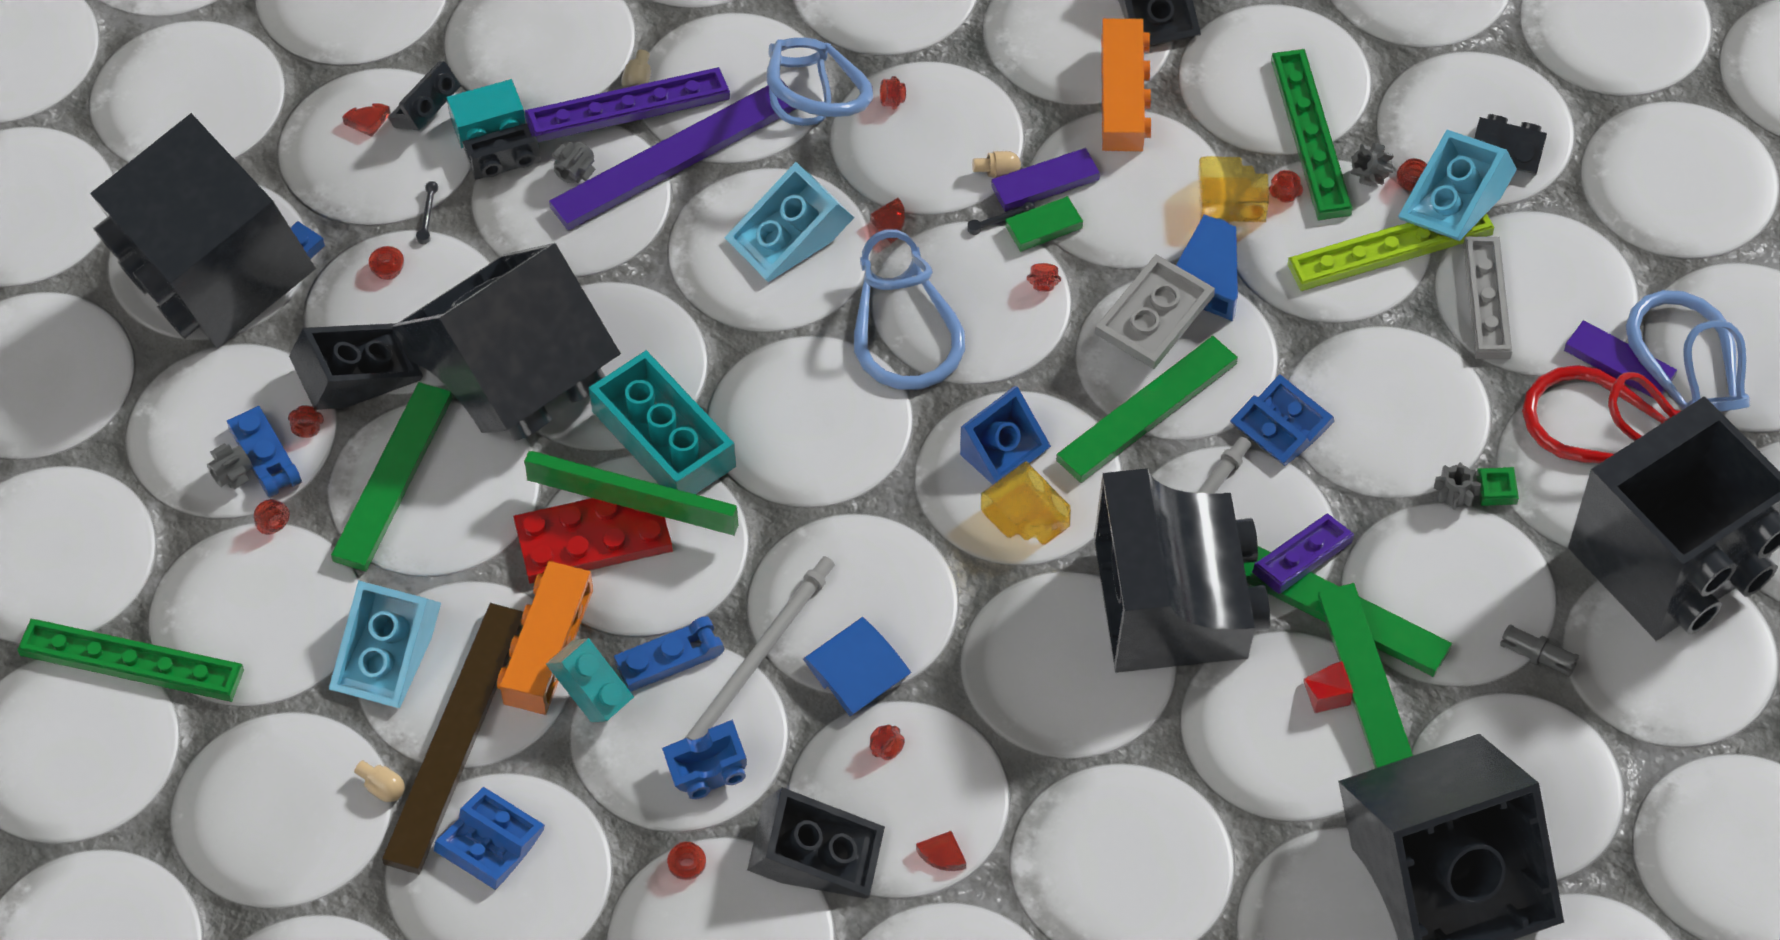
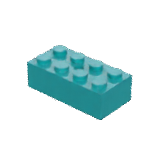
(662, 425)

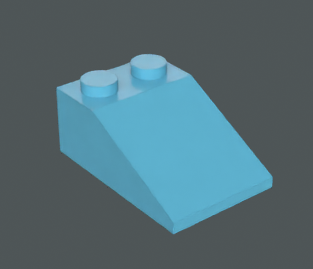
(1458, 185)
(788, 224)
(383, 643)

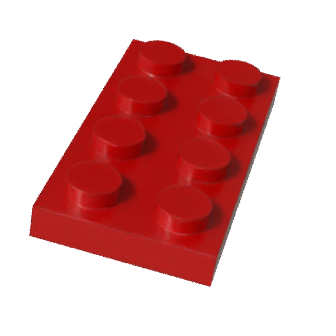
(589, 536)

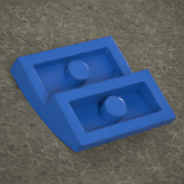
(1282, 420)
(857, 665)
(489, 838)

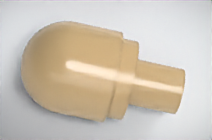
(997, 163)
(381, 781)

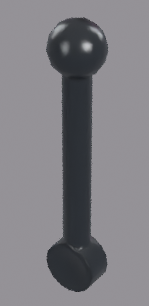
(974, 226)
(423, 235)

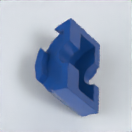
(707, 761)

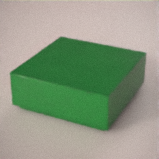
(1497, 486)

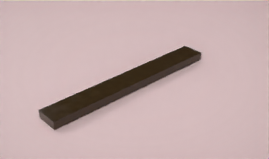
(453, 741)

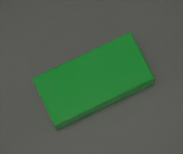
(1044, 223)

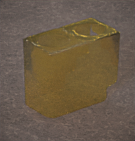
(1232, 190)
(1026, 506)

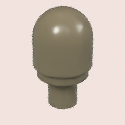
(637, 70)

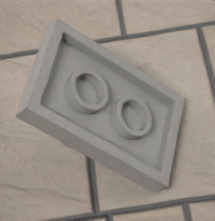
(1154, 311)

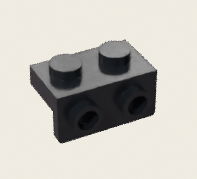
(425, 98)
(1522, 143)
(502, 151)

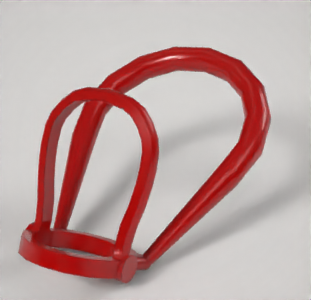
(1616, 389)

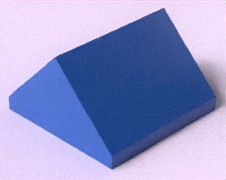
(1002, 437)

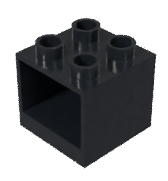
(199, 234)
(1681, 520)

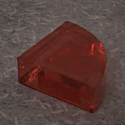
(367, 119)
(889, 217)
(942, 852)

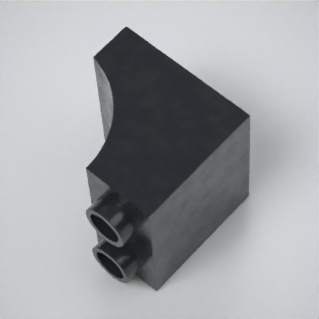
(512, 340)
(1175, 574)
(1455, 843)

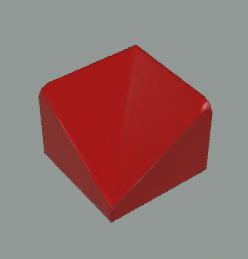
(1329, 688)

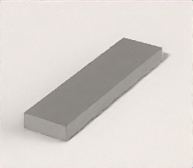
(1487, 298)

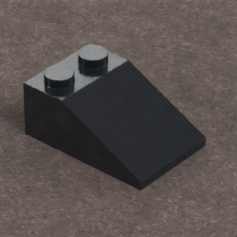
(1163, 18)
(351, 364)
(815, 845)

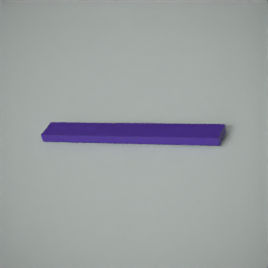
(666, 158)

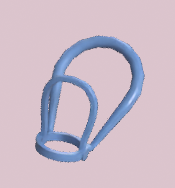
(825, 108)
(903, 281)
(1727, 332)

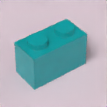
(485, 110)
(589, 680)

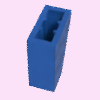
(1213, 259)

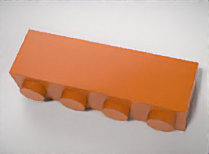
(1123, 84)
(547, 628)

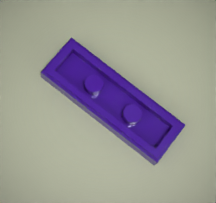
(1045, 179)
(1611, 355)
(1303, 553)

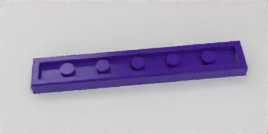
(627, 104)

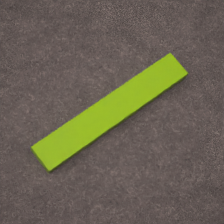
(1373, 252)

